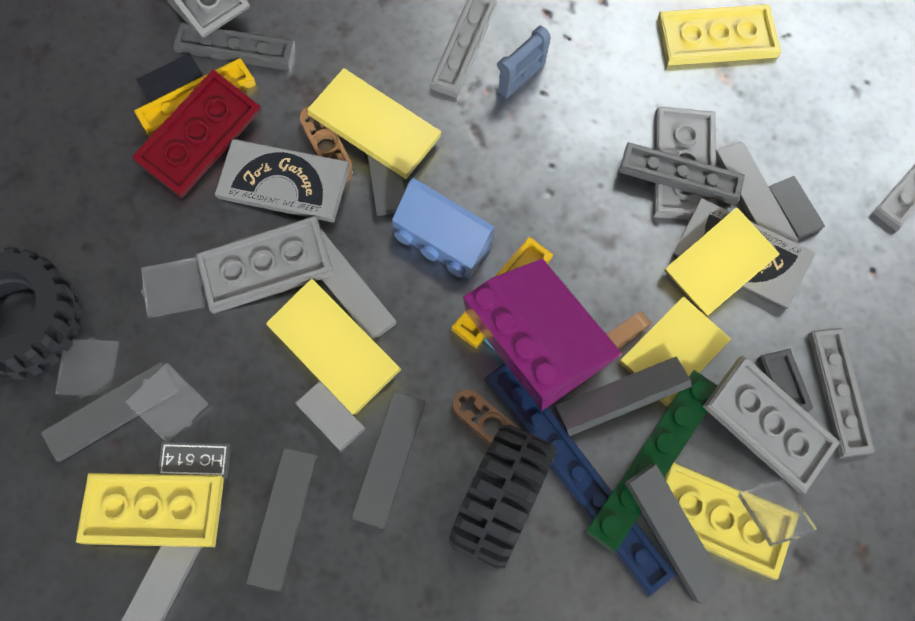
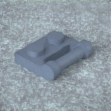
(523, 61)

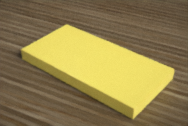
(718, 34)
(374, 123)
(333, 346)
(150, 510)
(724, 522)

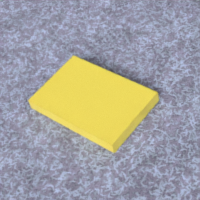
(721, 261)
(680, 333)

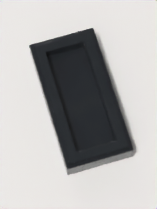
(169, 77)

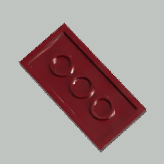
(196, 133)

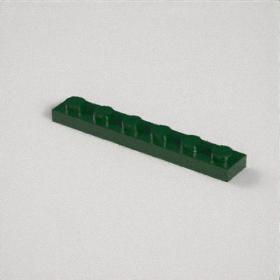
(660, 448)

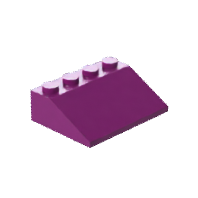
(540, 331)

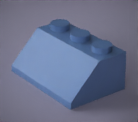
(442, 229)

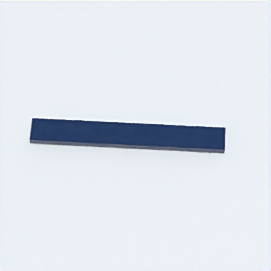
(579, 478)

